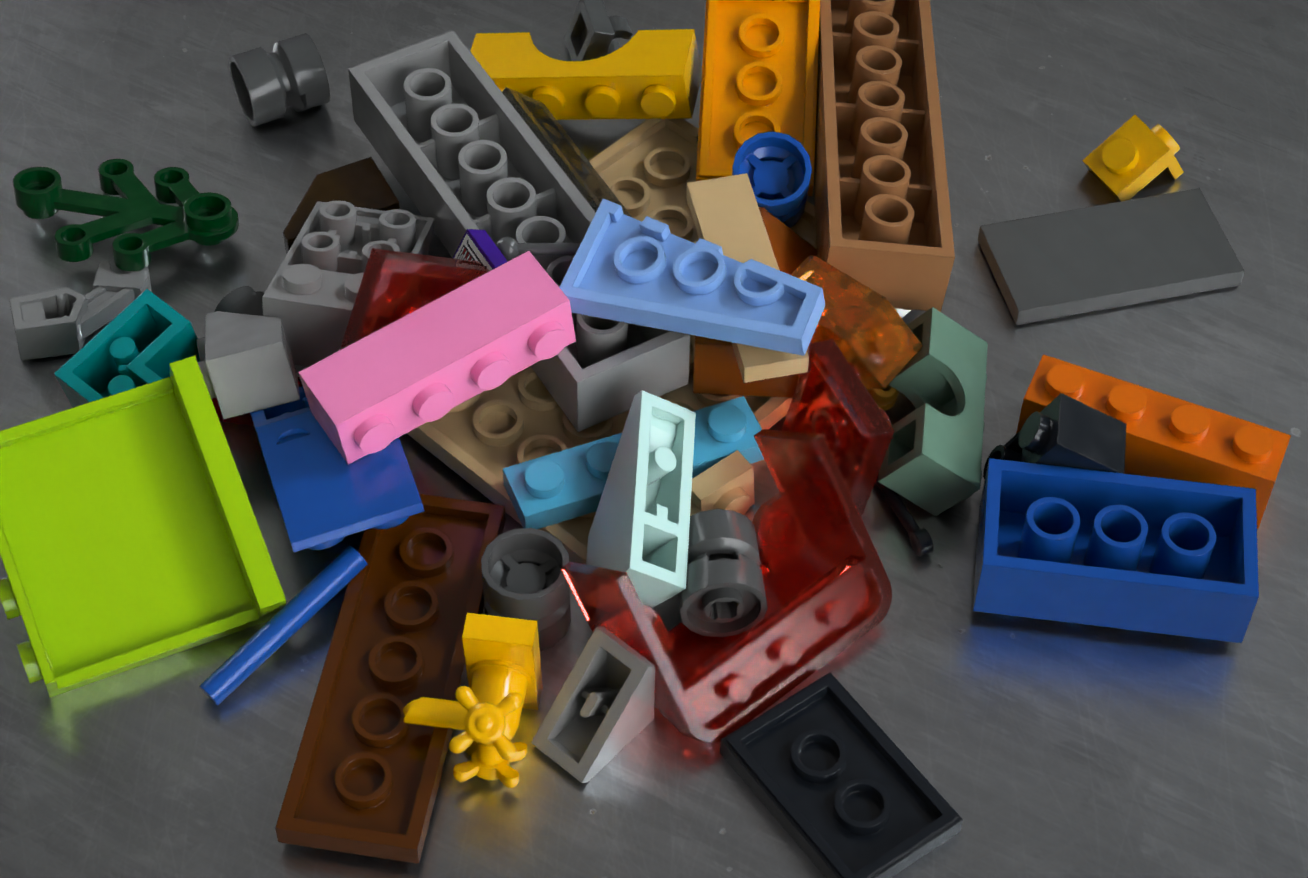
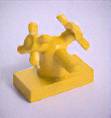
(502, 680)

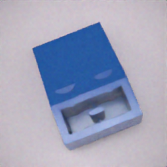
(319, 491)

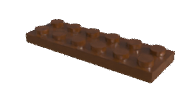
(361, 771)

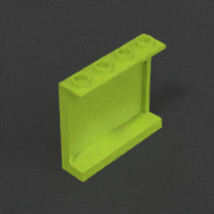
(128, 533)

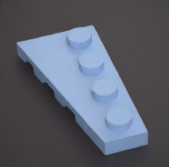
(664, 282)

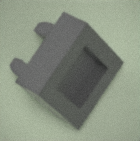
(593, 31)

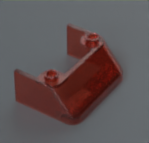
(819, 590)

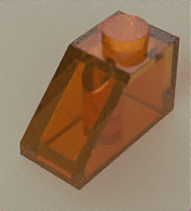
(860, 324)

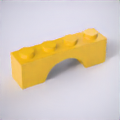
(644, 79)

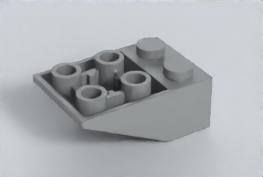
(325, 269)

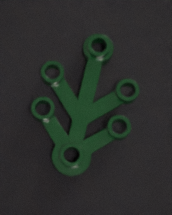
(199, 217)

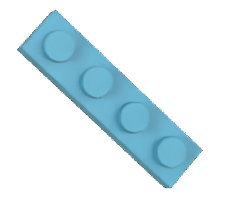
(573, 479)

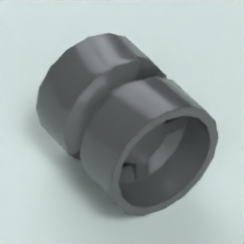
(279, 79)
(723, 575)
(527, 582)

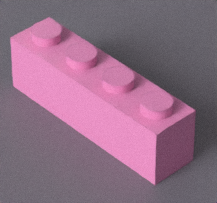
(438, 357)

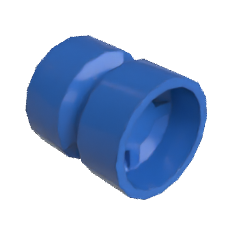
(777, 171)

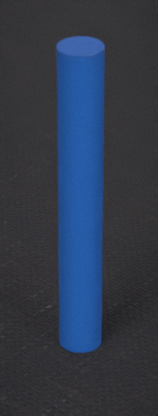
(283, 625)

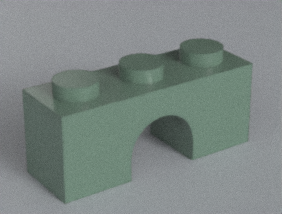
(939, 445)

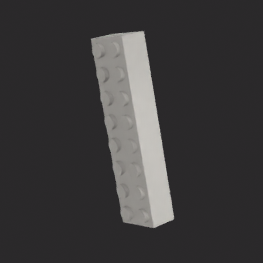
(482, 168)

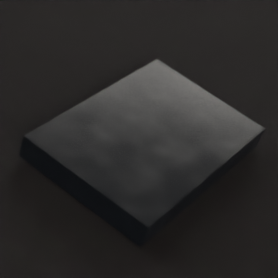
(840, 784)

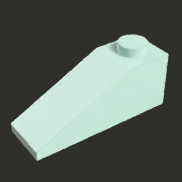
(647, 500)

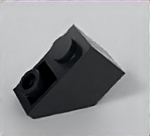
(1067, 436)

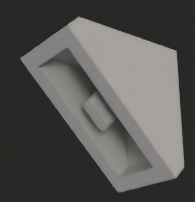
(598, 707)

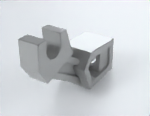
(62, 318)

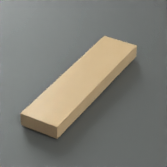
(730, 217)

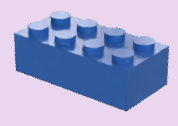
(1117, 550)

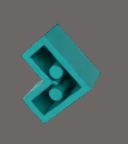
(129, 351)

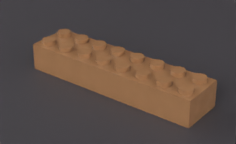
(882, 151)

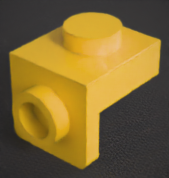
(1133, 158)

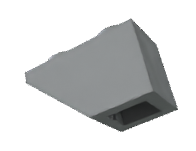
(247, 362)

